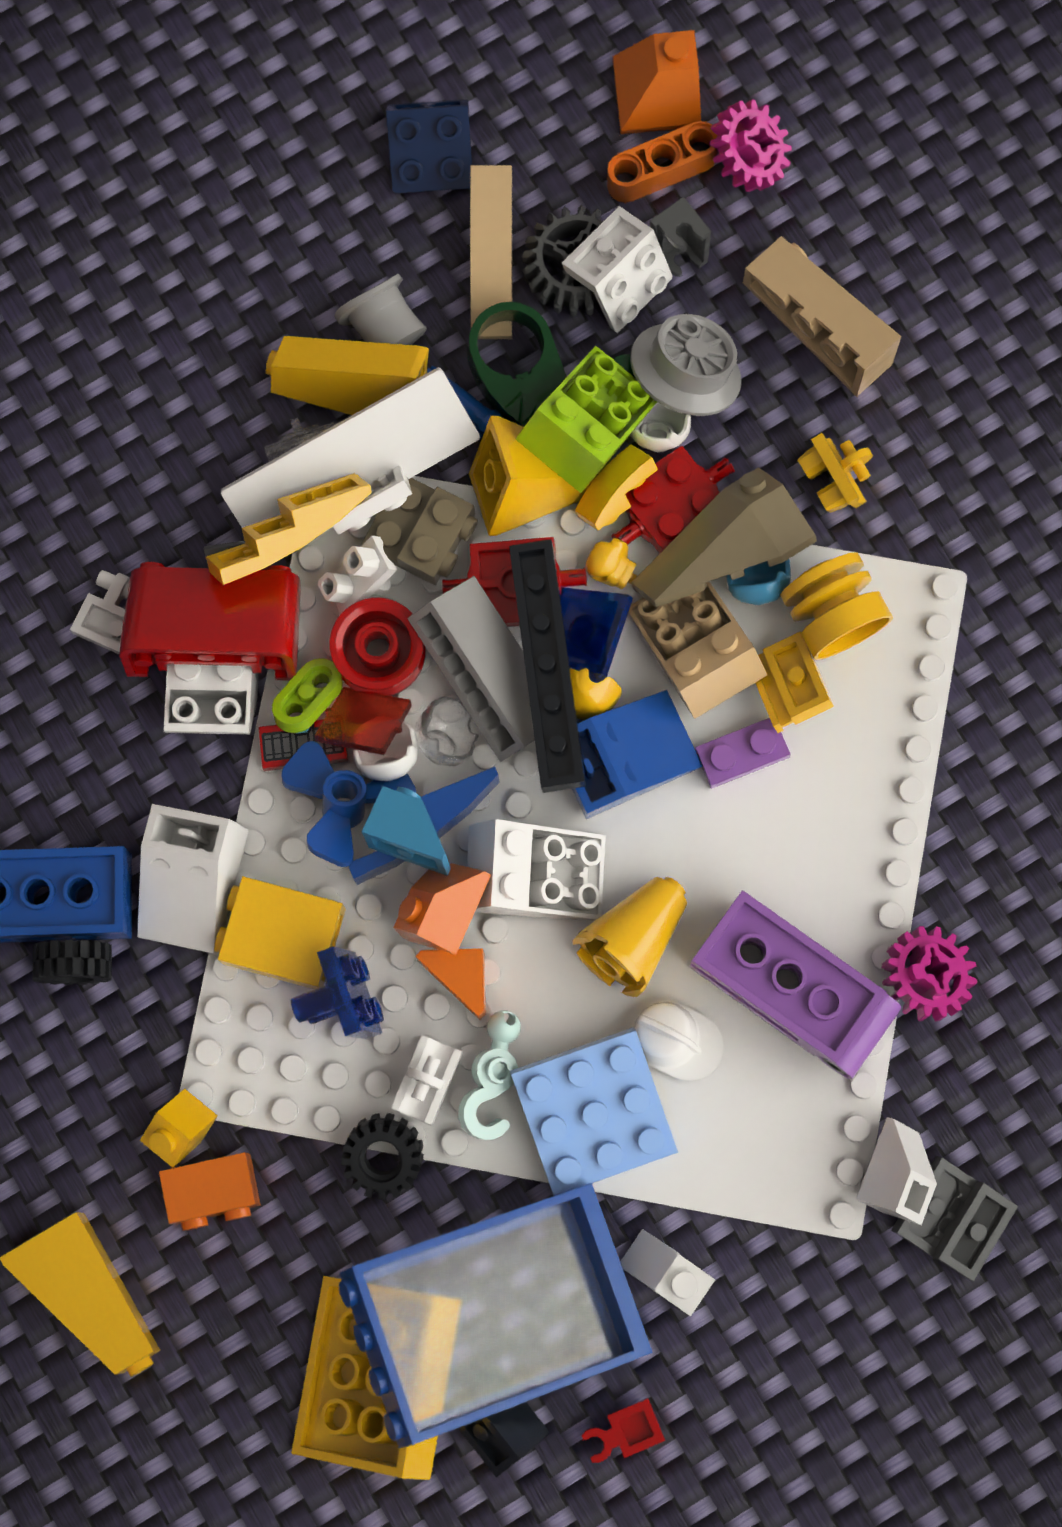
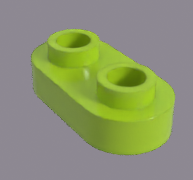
(303, 697)

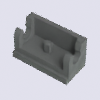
(682, 232)

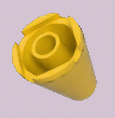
(633, 935)

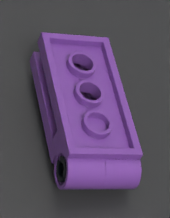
(830, 1010)

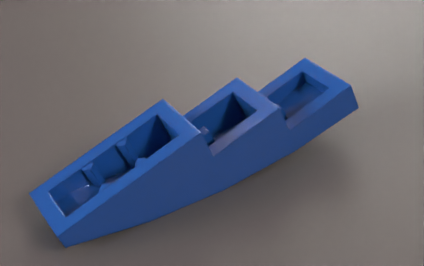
(446, 810)

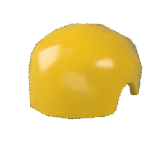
(593, 697)

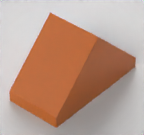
(460, 975)

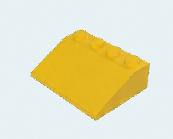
(338, 1409)

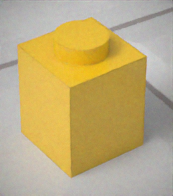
(178, 1128)

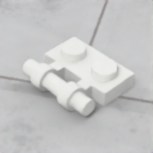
(102, 619)

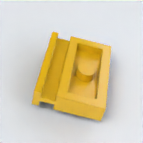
(792, 684)

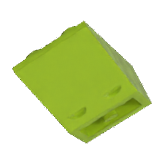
(586, 419)

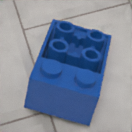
(632, 752)

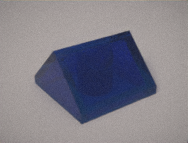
(593, 628)

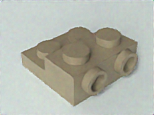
(425, 531)

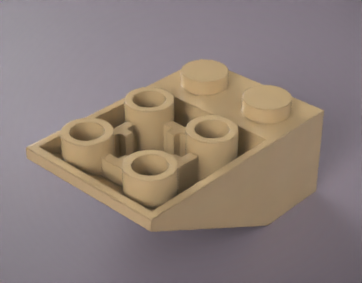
(699, 648)

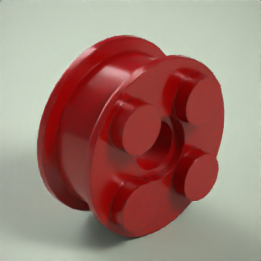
(369, 621)

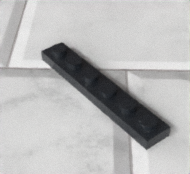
(547, 666)

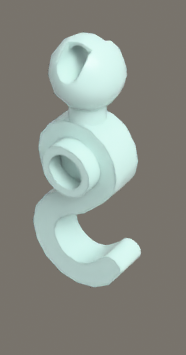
(492, 1075)

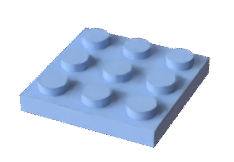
(594, 1111)

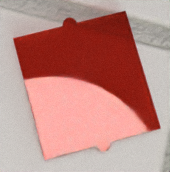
(363, 721)

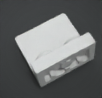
(621, 266)

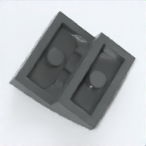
(960, 1220)

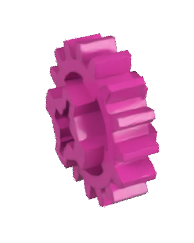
(750, 145)
(925, 990)

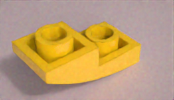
(606, 494)

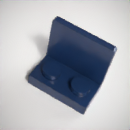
(429, 145)

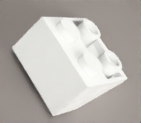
(210, 699)

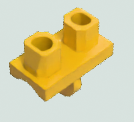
(825, 457)

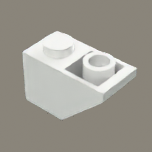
(899, 1174)

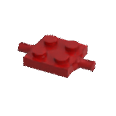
(671, 498)
(494, 572)

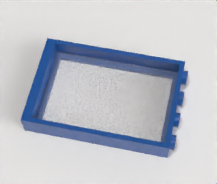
(493, 1315)

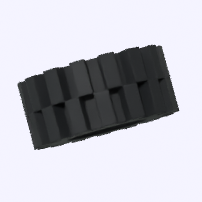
(72, 962)
(375, 1180)

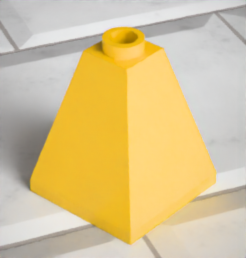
(513, 482)

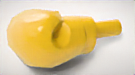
(610, 563)

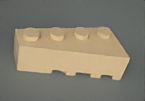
(822, 315)

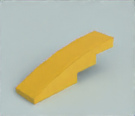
(301, 520)

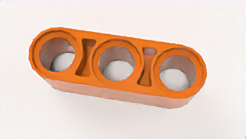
(651, 177)

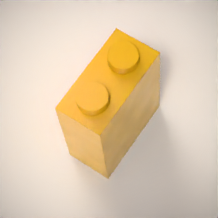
(278, 932)

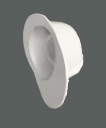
(676, 1038)

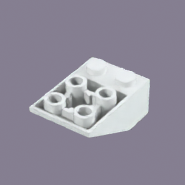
(538, 870)
(187, 876)

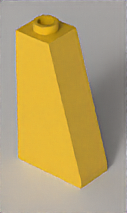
(343, 372)
(83, 1290)

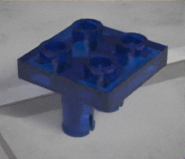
(342, 996)

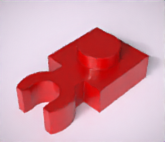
(631, 1428)

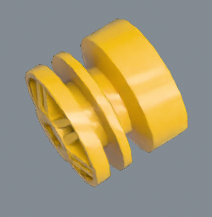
(832, 598)

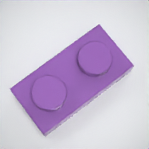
(742, 753)

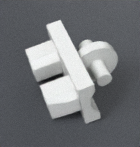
(363, 573)
(426, 1080)

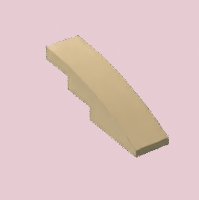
(491, 243)

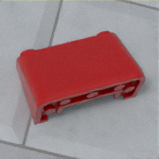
(197, 620)

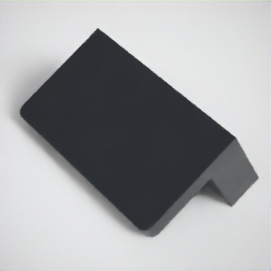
(505, 1436)

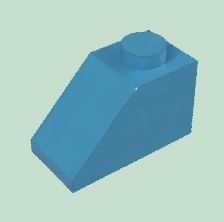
(405, 830)

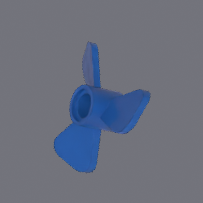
(313, 775)

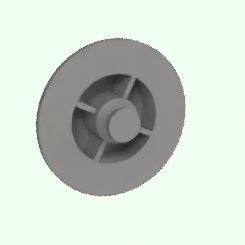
(687, 365)

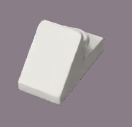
(666, 1272)

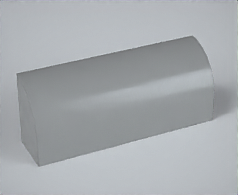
(479, 663)

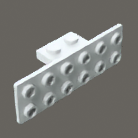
(379, 444)

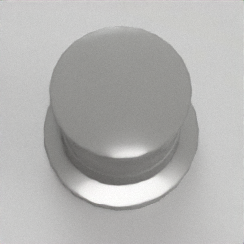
(382, 315)

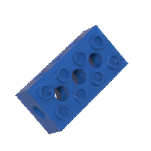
(66, 872)

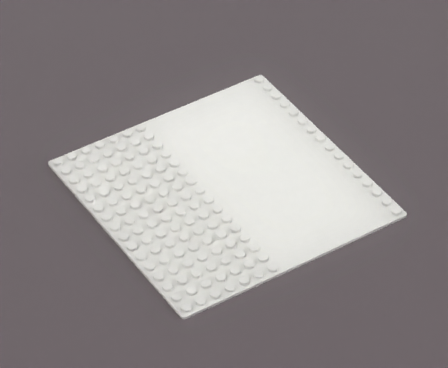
(814, 838)

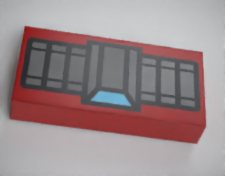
(279, 746)

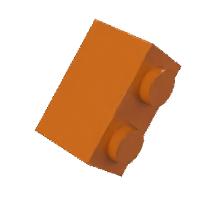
(209, 1190)

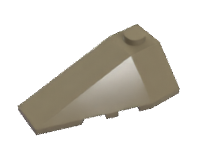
(738, 529)

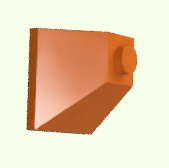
(658, 83)
(441, 907)

